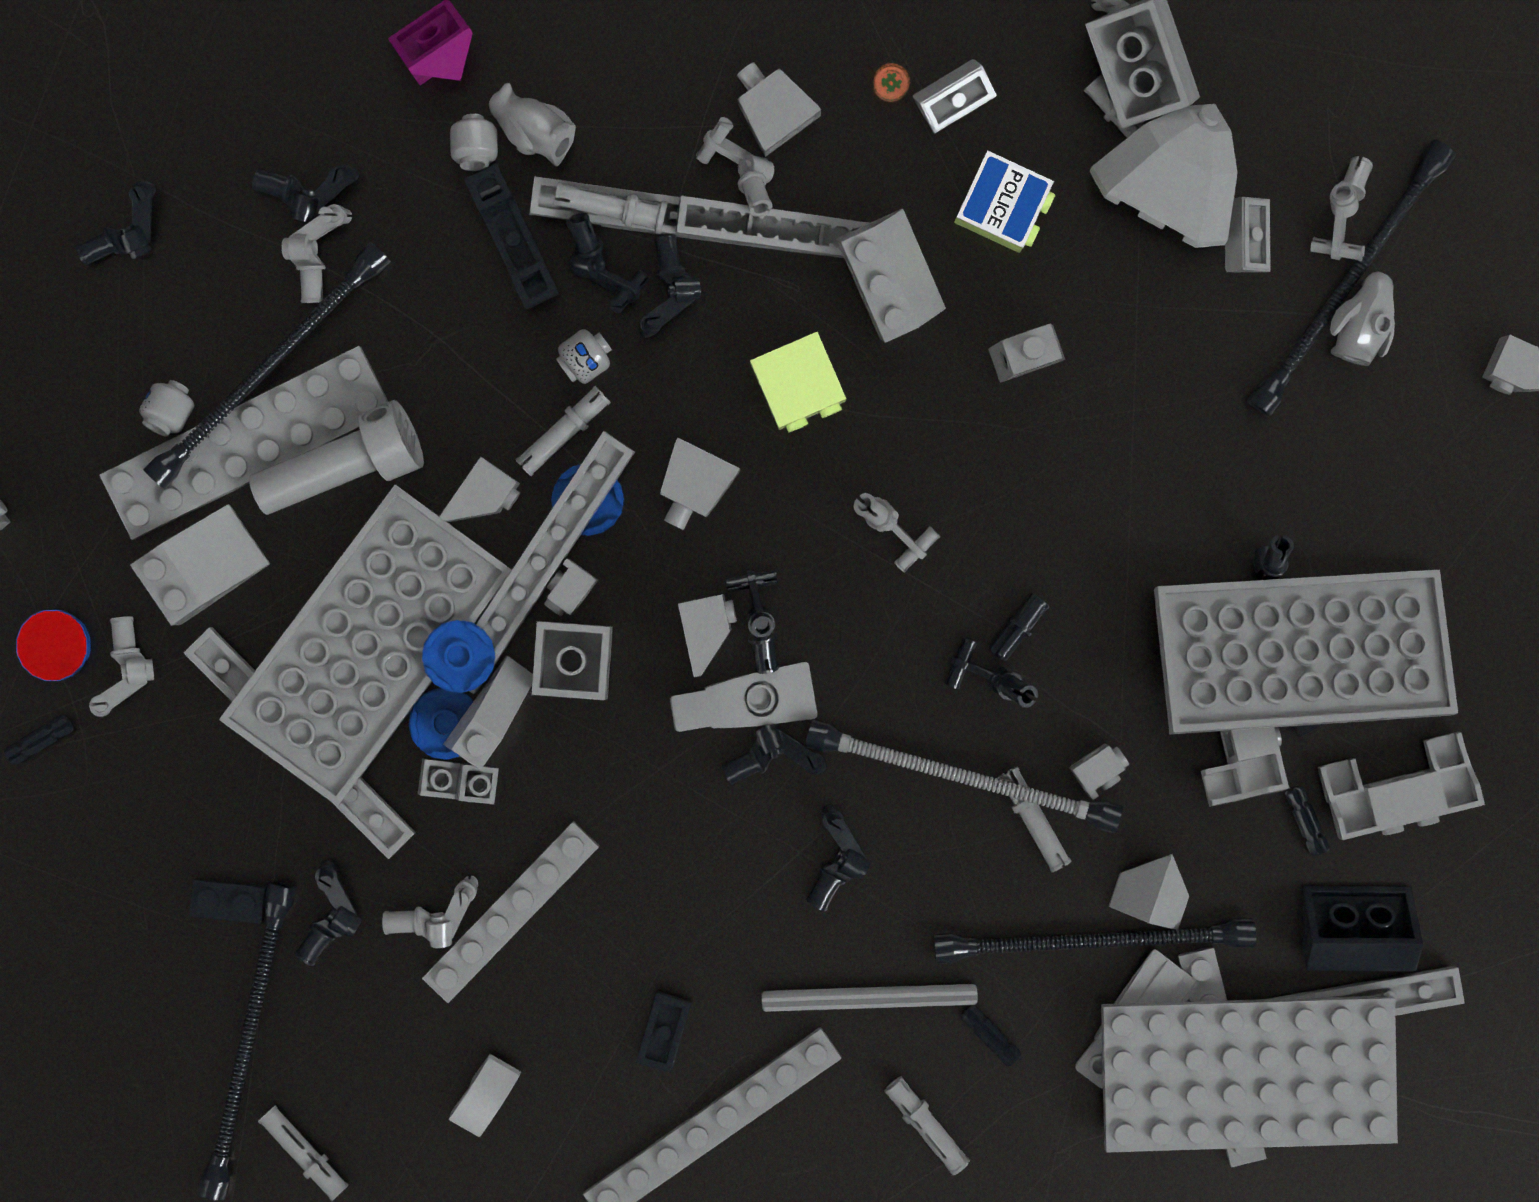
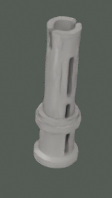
(629, 209)

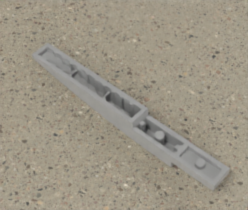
(712, 220)

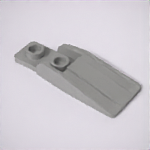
(748, 701)
(1153, 982)

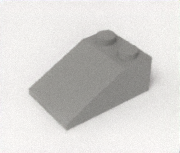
(200, 565)

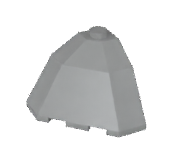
(1176, 174)

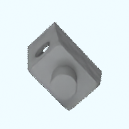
(774, 107)
(1026, 352)
(694, 482)

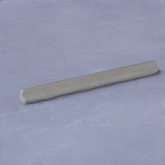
(869, 997)

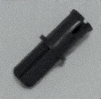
(1018, 627)

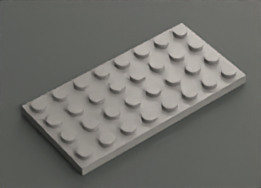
(356, 647)
(1305, 651)
(1249, 1073)

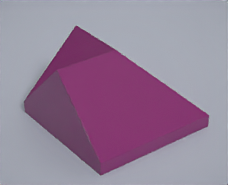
(434, 44)

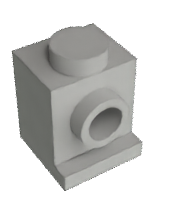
(569, 589)
(1099, 769)

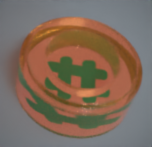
(891, 82)

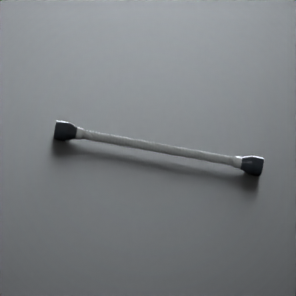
(1100, 814)

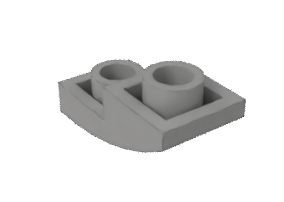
(457, 781)
(485, 1095)

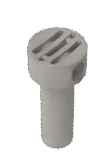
(382, 444)

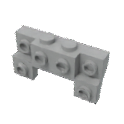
(1252, 767)
(1404, 799)

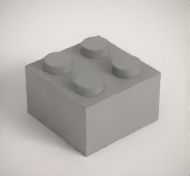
(572, 660)

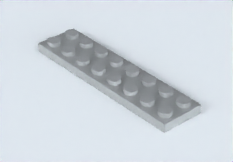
(251, 438)

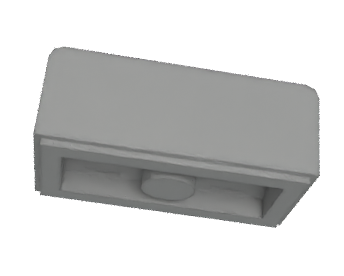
(954, 95)
(1249, 236)

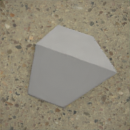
(1152, 893)

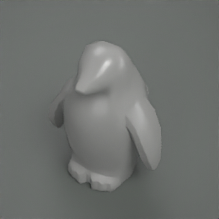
(533, 125)
(1365, 321)

